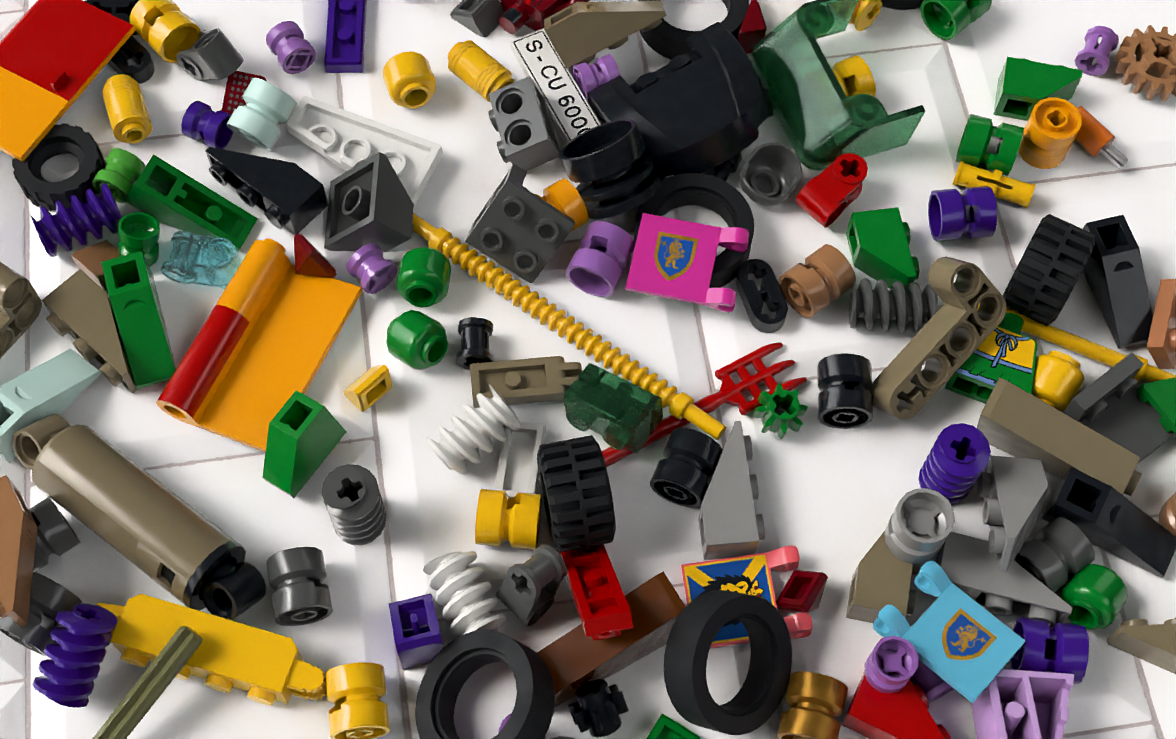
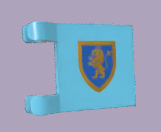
(953, 635)

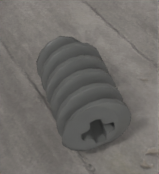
(892, 304)
(354, 504)

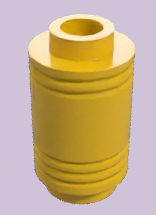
(478, 68)
(126, 109)

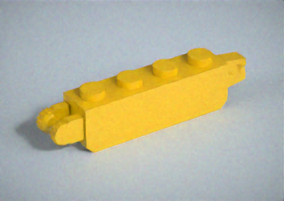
(229, 652)

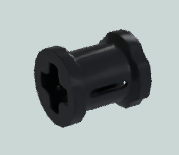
(474, 341)

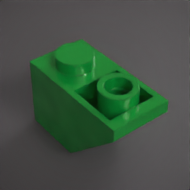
(1027, 82)
(881, 246)
(299, 443)

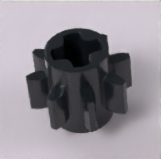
(598, 708)

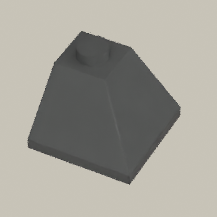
(368, 207)

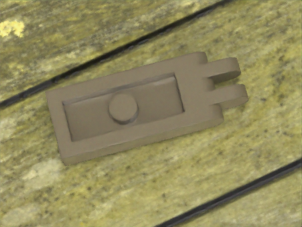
(524, 379)

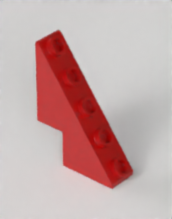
(893, 714)

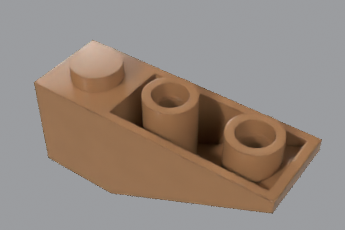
(17, 553)

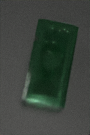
(612, 408)

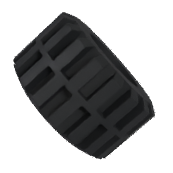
(1049, 269)
(576, 493)

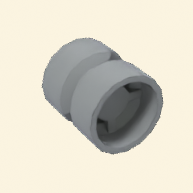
(919, 525)

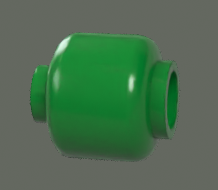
(424, 277)
(416, 340)
(1095, 596)

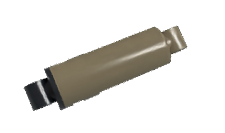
(139, 517)

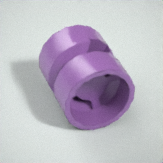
(599, 260)

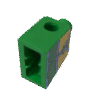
(1000, 355)

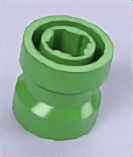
(119, 174)

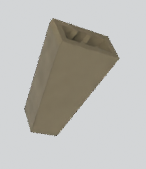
(1036, 430)

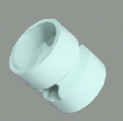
(263, 111)

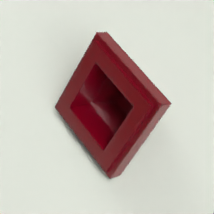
(309, 260)
(802, 591)

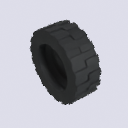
(58, 141)

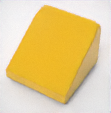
(369, 387)

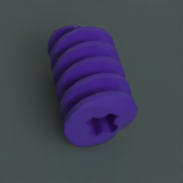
(78, 221)
(955, 461)
(76, 655)

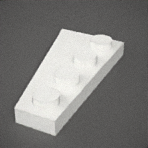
(351, 139)

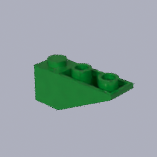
(139, 318)

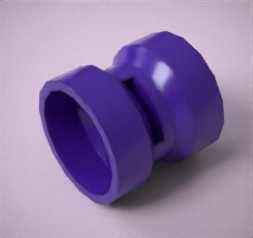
(203, 123)

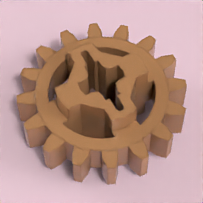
(1154, 62)

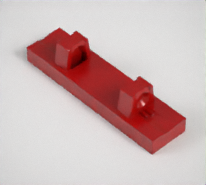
(597, 592)

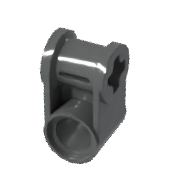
(210, 56)
(532, 585)

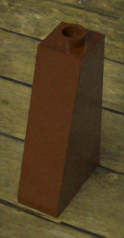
(580, 659)

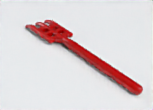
(729, 393)

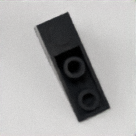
(277, 187)
(1119, 281)
(1112, 522)

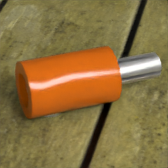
(1098, 139)

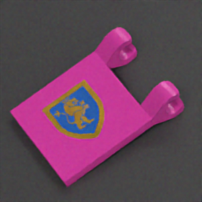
(678, 260)

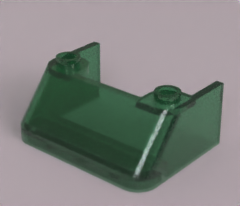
(811, 101)

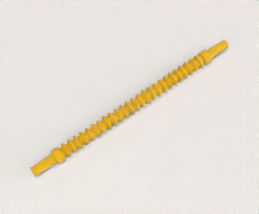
(679, 405)

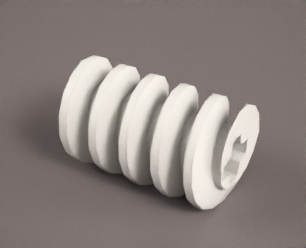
(474, 432)
(461, 594)

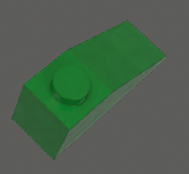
(188, 204)

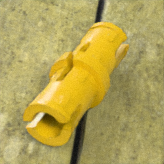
(1002, 186)

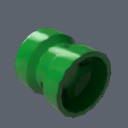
(139, 233)

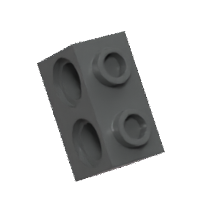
(523, 115)

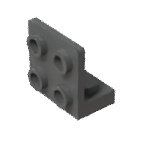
(519, 227)
(1117, 412)

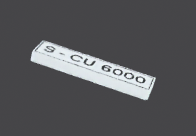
(563, 97)

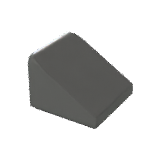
(478, 15)

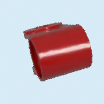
(833, 189)

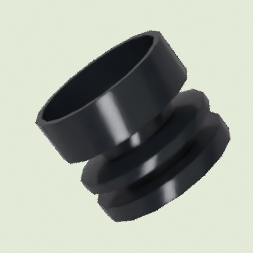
(610, 168)

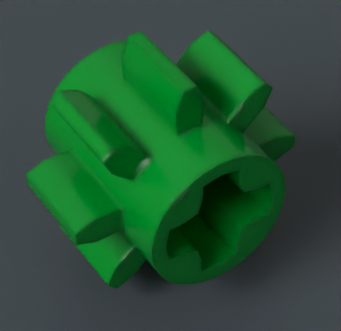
(780, 399)

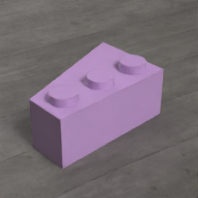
(1023, 705)

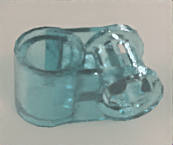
(198, 259)

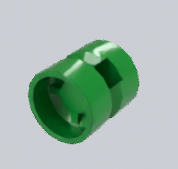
(951, 17)
(976, 141)

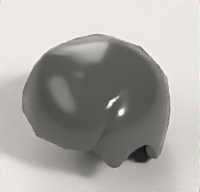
(771, 174)

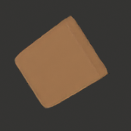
(90, 260)

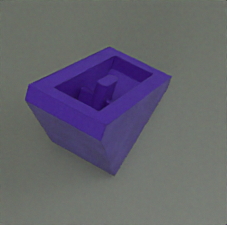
(416, 630)

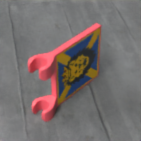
(748, 576)

